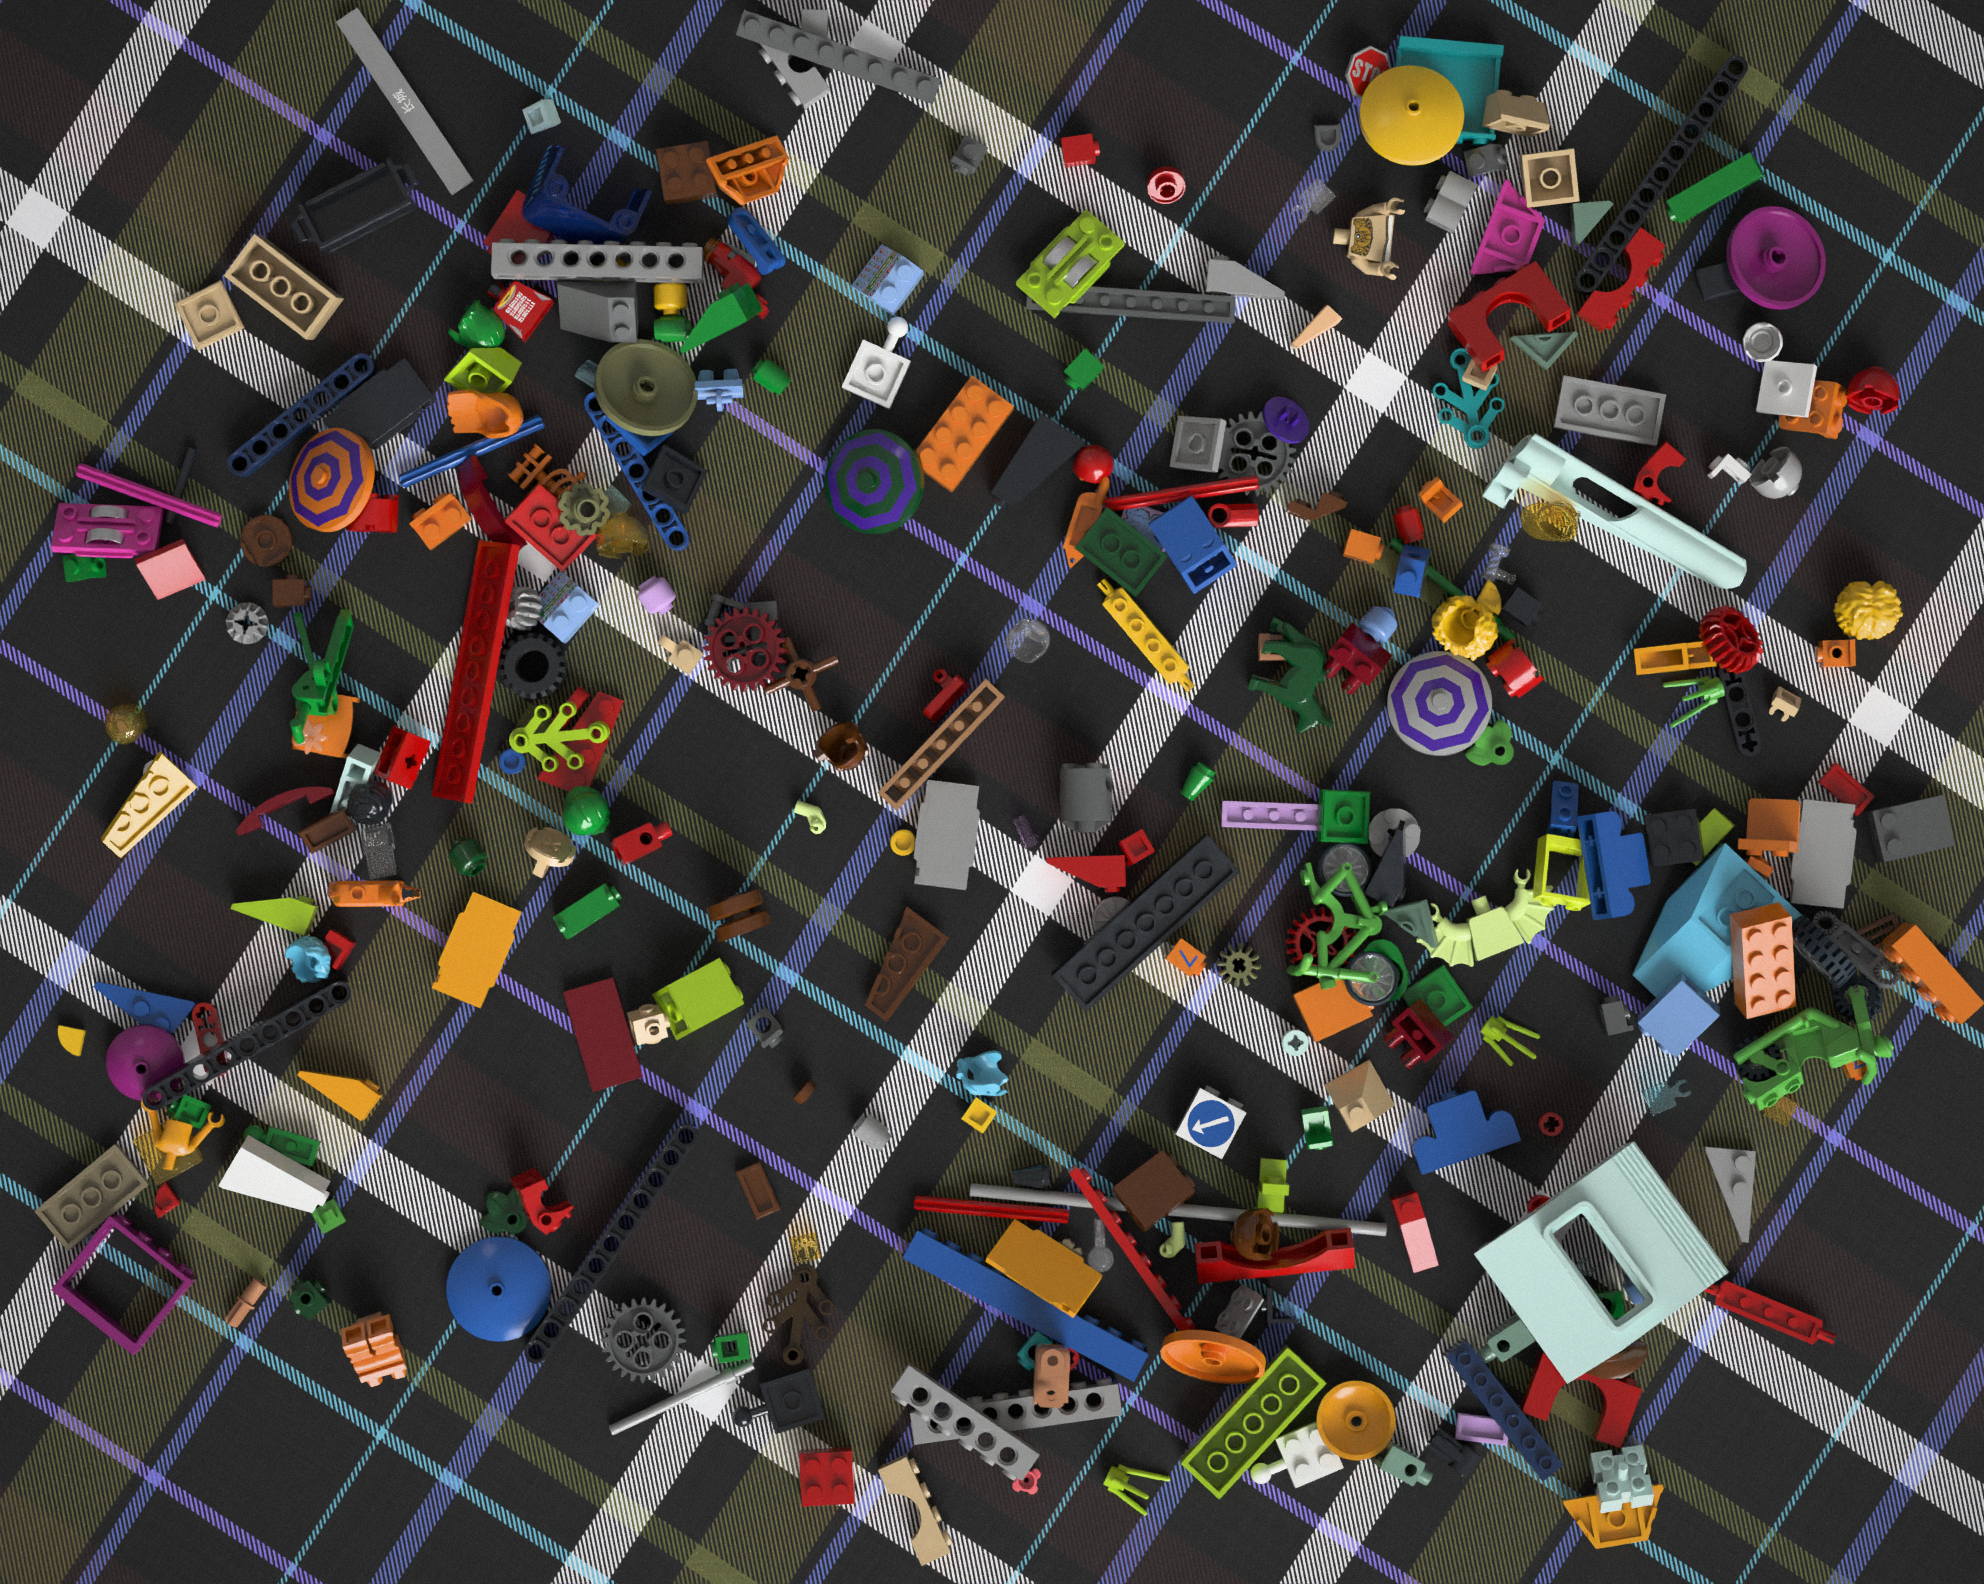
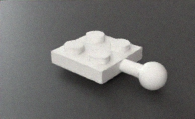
(878, 371)
(1302, 1455)

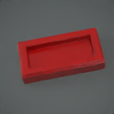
(1845, 788)

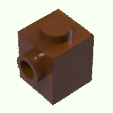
(291, 592)

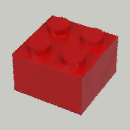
(827, 1476)

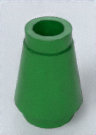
(1197, 780)

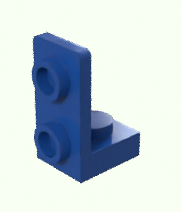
(1563, 809)

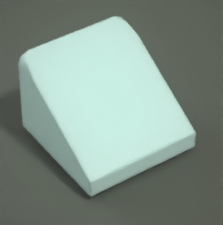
(541, 115)

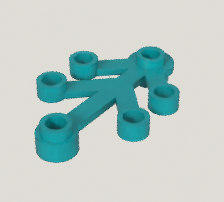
(1468, 404)

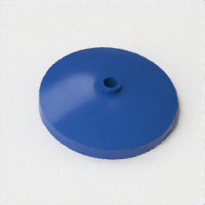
(523, 1283)

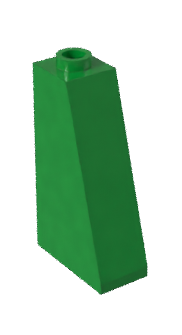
(1715, 188)

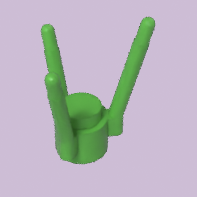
(1708, 690)

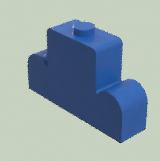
(1611, 864)
(1461, 1131)

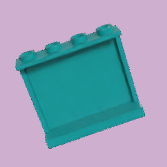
(1470, 69)

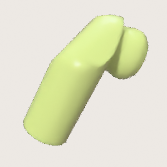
(814, 815)
(1175, 1242)

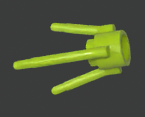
(1495, 1029)
(1118, 1480)

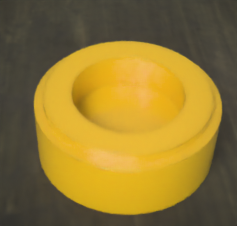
(903, 842)

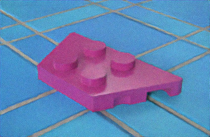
(1508, 235)

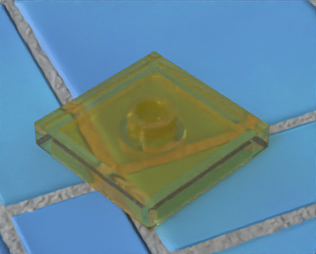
(155, 1158)

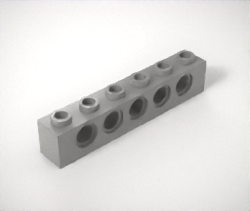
(1024, 1453)

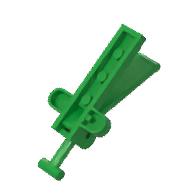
(316, 688)

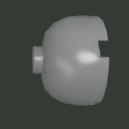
(1777, 475)

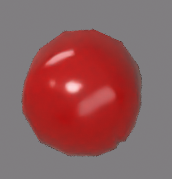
(1093, 463)

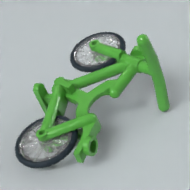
(1370, 974)

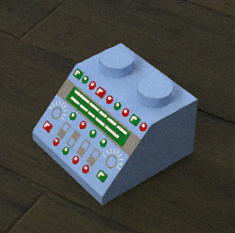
(888, 279)
(565, 607)

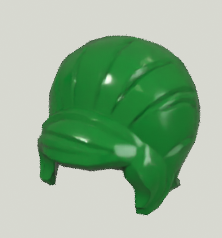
(479, 328)
(585, 811)

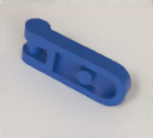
(755, 240)

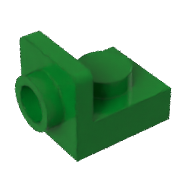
(188, 1111)

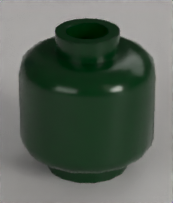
(467, 856)

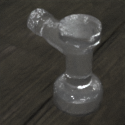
(1492, 570)

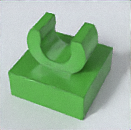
(329, 1216)

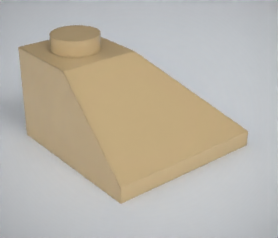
(1359, 1096)

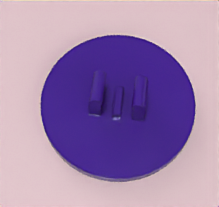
(1286, 420)

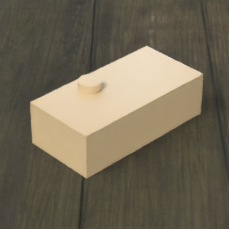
(283, 287)

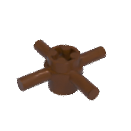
(806, 686)

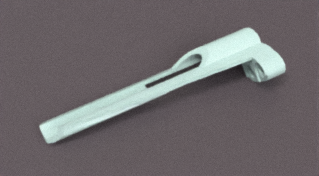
(1550, 474)

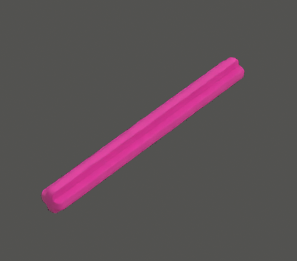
(149, 495)

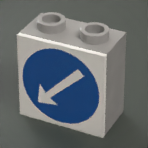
(1211, 1121)

